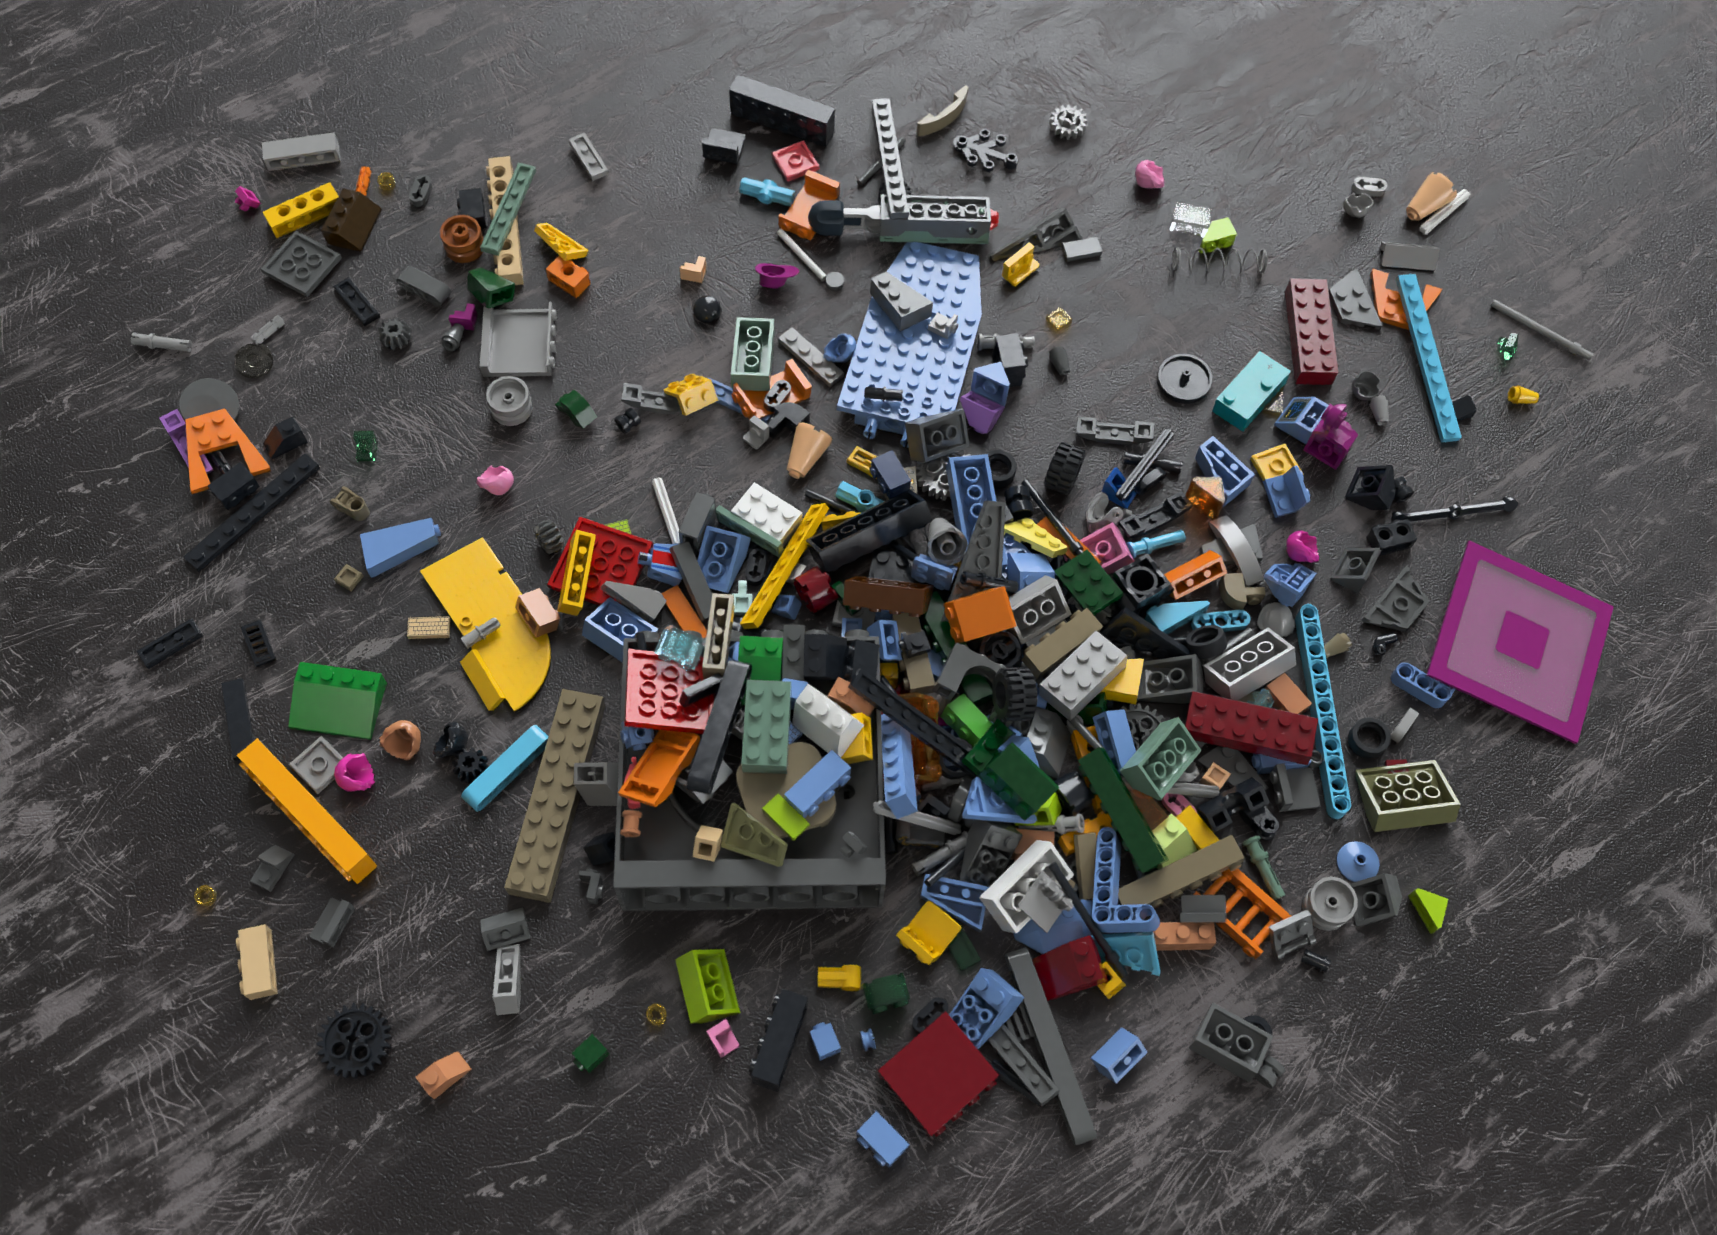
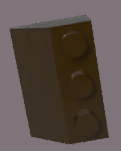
(351, 220)

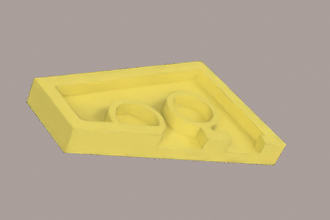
(1039, 538)

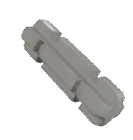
(267, 330)

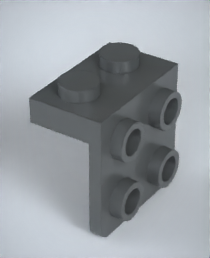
(1294, 788)

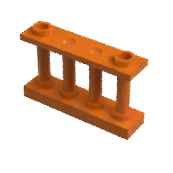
(1261, 903)

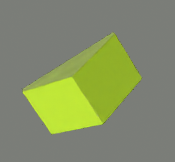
(1430, 908)

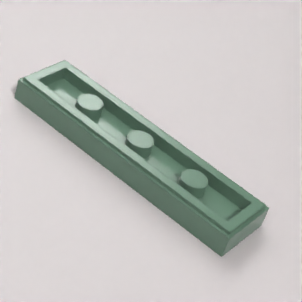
(745, 528)

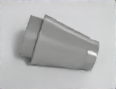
(1379, 408)

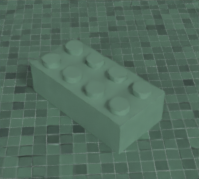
(753, 353)
(766, 726)

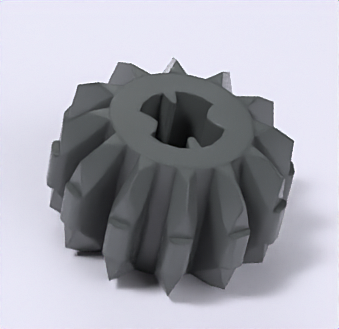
(394, 333)
(549, 536)

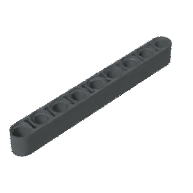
(1051, 1047)

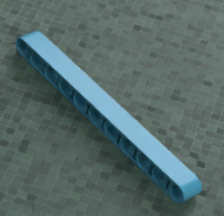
(1327, 718)

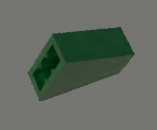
(489, 287)

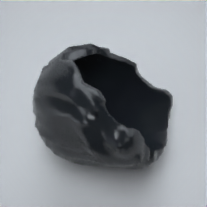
(452, 740)

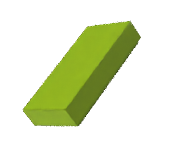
(785, 816)

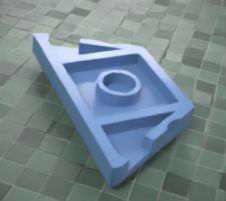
(987, 805)

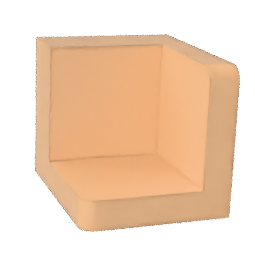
(694, 272)

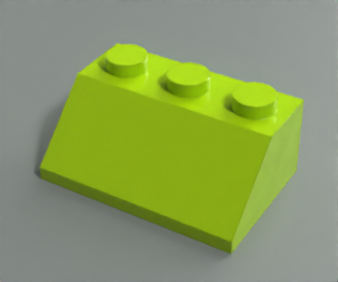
(707, 985)

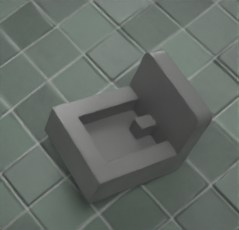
(595, 887)

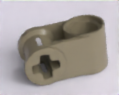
(348, 502)

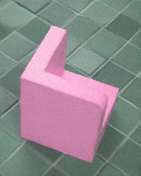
(723, 1038)

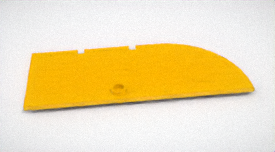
(475, 593)

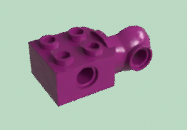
(1331, 437)

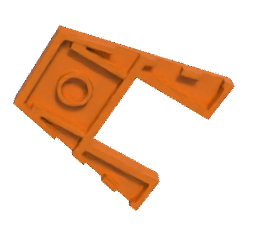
(212, 433)

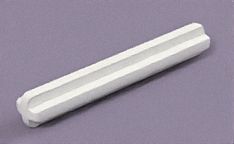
(1442, 213)
(666, 509)

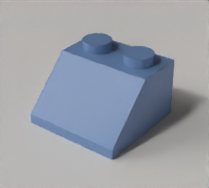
(1028, 568)

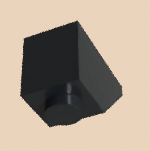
(284, 438)

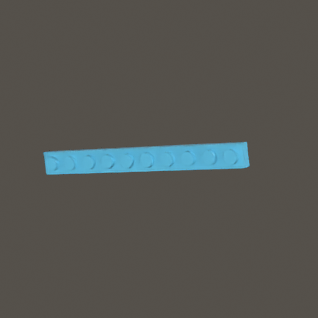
(1428, 358)

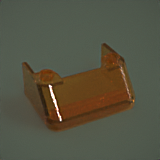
(925, 760)

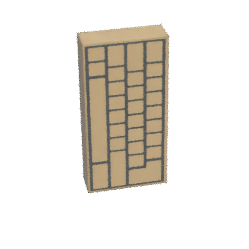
(428, 627)

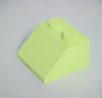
(1174, 840)

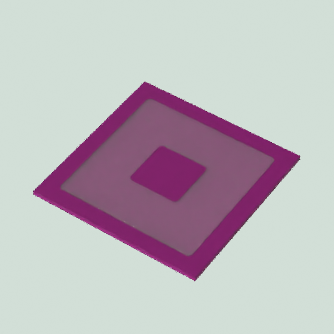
(1521, 642)

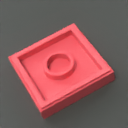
(795, 160)

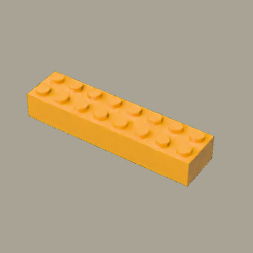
(306, 812)

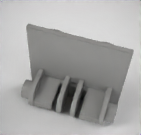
(1045, 902)

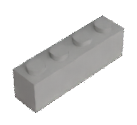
(301, 151)

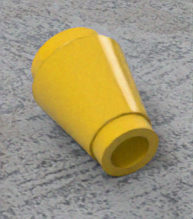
(1521, 395)

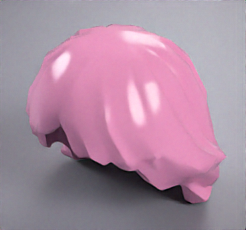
(1149, 175)
(496, 480)

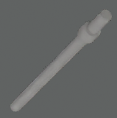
(1573, 347)

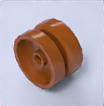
(461, 238)

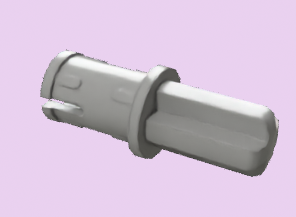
(480, 632)

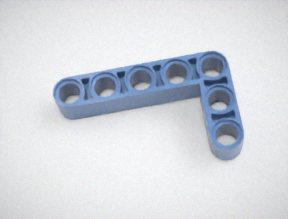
(1431, 686)
(1110, 889)

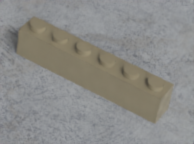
(1183, 874)

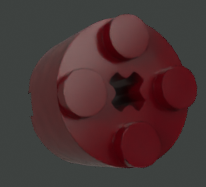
(815, 589)

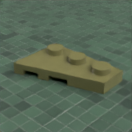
(751, 838)

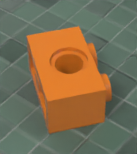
(568, 276)

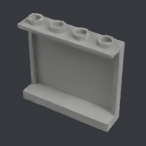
(518, 342)

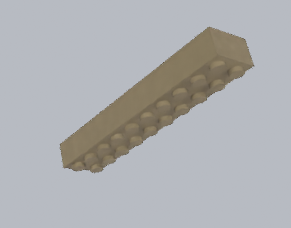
(554, 797)

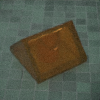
(1207, 495)

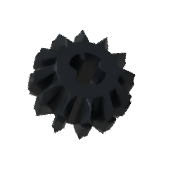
(462, 764)

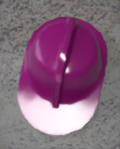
(775, 275)

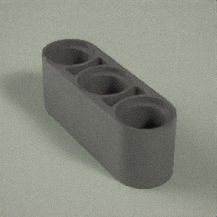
(423, 286)

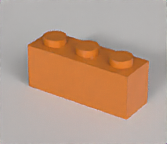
(1196, 573)

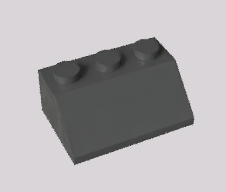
(1049, 741)
(1231, 1042)

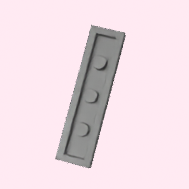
(811, 357)

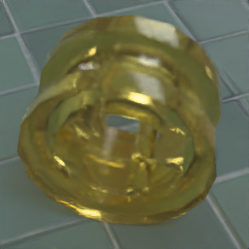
(386, 176)
(205, 888)
(649, 1015)

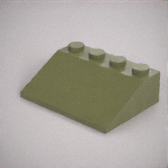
(1407, 797)

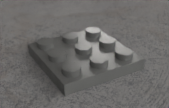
(301, 263)

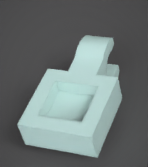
(742, 600)

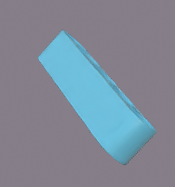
(505, 768)

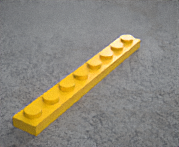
(784, 567)

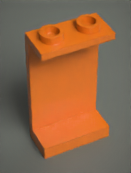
(815, 189)
(752, 401)

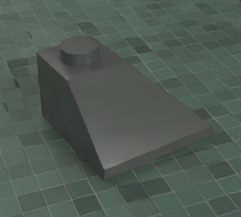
(1377, 898)

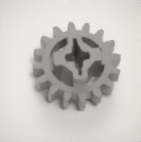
(1068, 122)

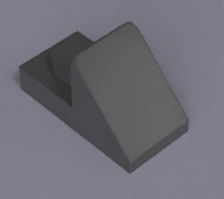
(272, 867)

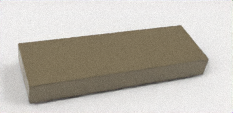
(1085, 855)

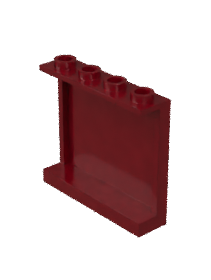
(938, 1074)

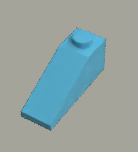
(1174, 615)

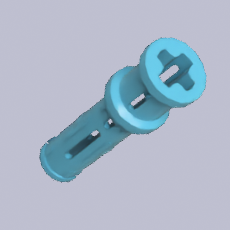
(1148, 545)

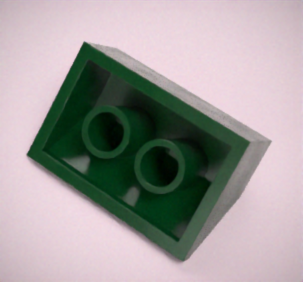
(1018, 781)

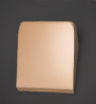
(1215, 776)

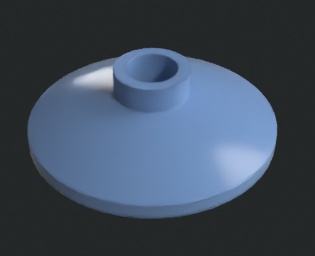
(1349, 865)

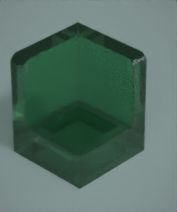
(366, 445)

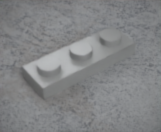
(588, 156)

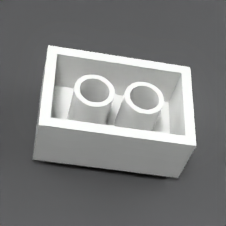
(768, 513)

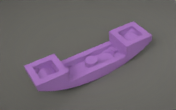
(176, 429)

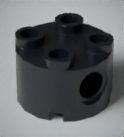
(1002, 649)
(1073, 794)

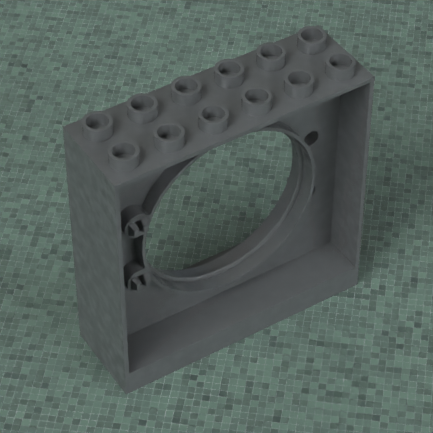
(662, 874)

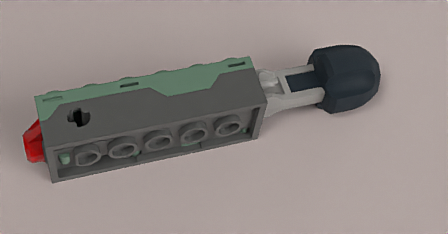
(929, 221)

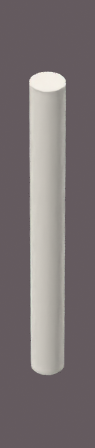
(801, 254)

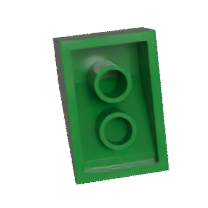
(764, 655)

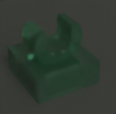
(1508, 345)

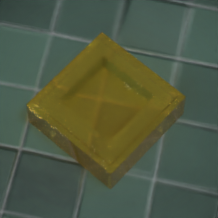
(1059, 319)

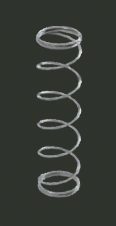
(1176, 259)

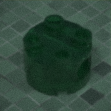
(886, 992)

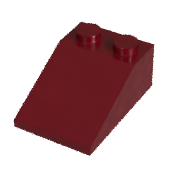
(1070, 968)

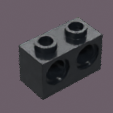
(1392, 540)

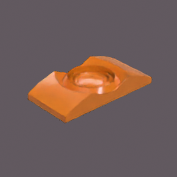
(659, 767)

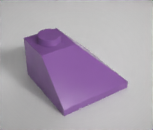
(980, 411)

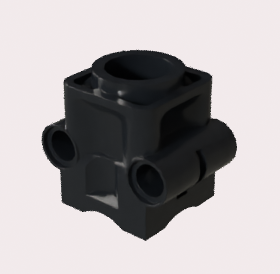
(1141, 585)

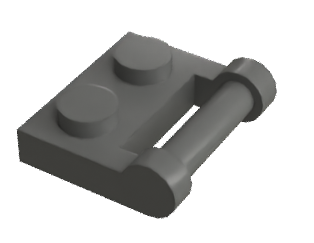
(1291, 929)

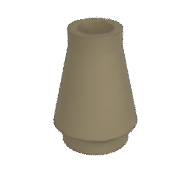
(1338, 644)

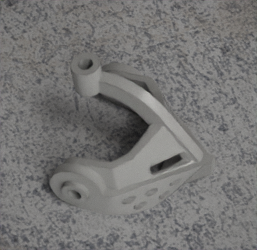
(1096, 510)

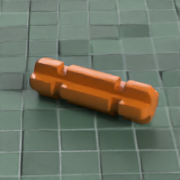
(363, 180)

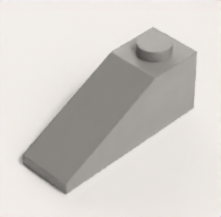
(639, 600)
(507, 980)

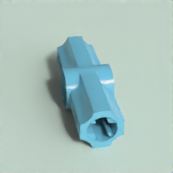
(767, 191)
(854, 497)

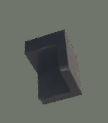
(601, 848)

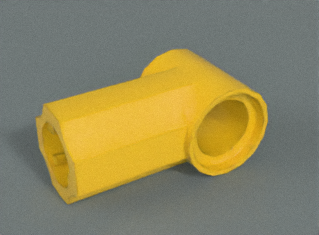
(846, 977)

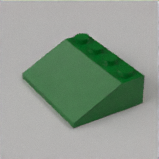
(336, 700)

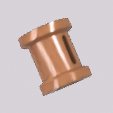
(631, 823)

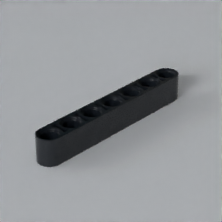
(719, 727)

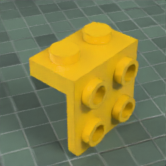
(692, 393)
(929, 933)

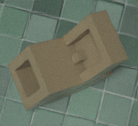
(1236, 595)

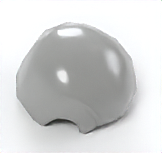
(1358, 205)

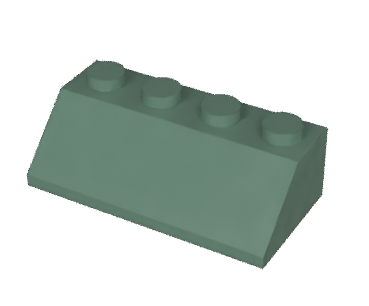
(1161, 759)

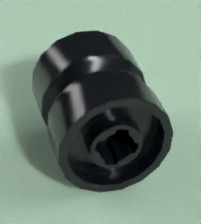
(1019, 502)

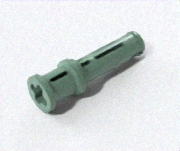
(1259, 857)

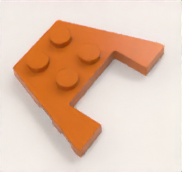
(1389, 303)

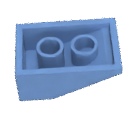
(722, 557)

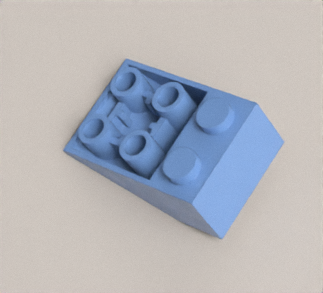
(985, 1006)

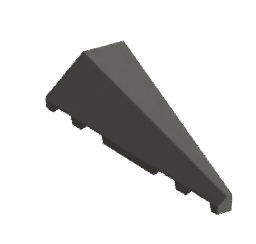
(1044, 235)

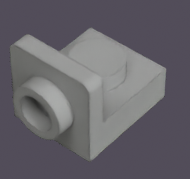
(943, 325)
(757, 434)

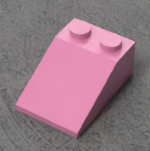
(1109, 548)

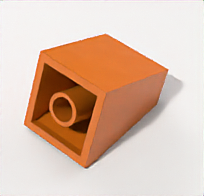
(979, 614)

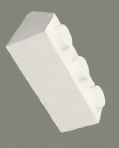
(825, 721)

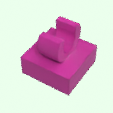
(246, 199)

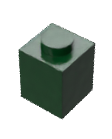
(589, 1054)

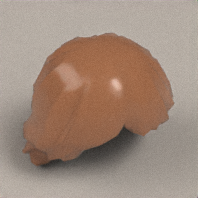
(401, 739)

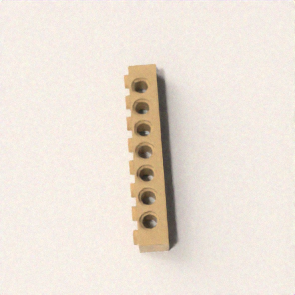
(509, 259)

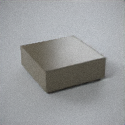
(348, 577)

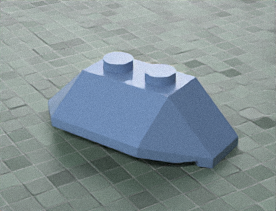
(1288, 582)
(1066, 928)

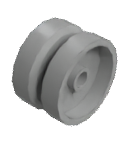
(509, 400)
(1330, 903)

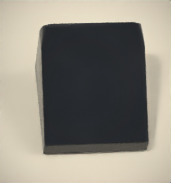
(1464, 407)

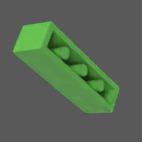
(966, 720)

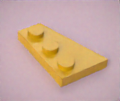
(560, 243)

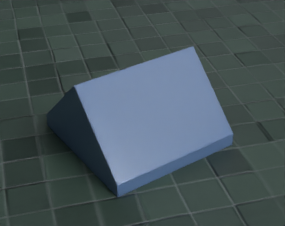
(991, 383)

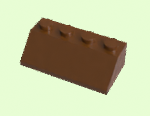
(887, 595)

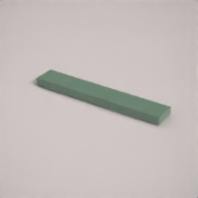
(508, 209)

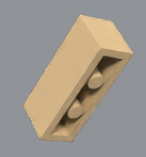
(256, 962)

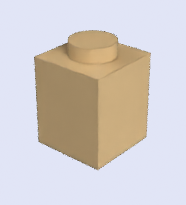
(707, 843)

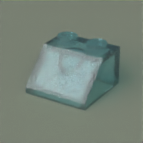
(680, 647)

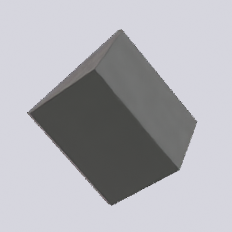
(1355, 567)

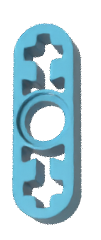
(1234, 614)

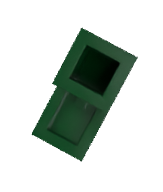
(577, 409)

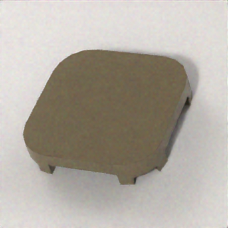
(760, 788)

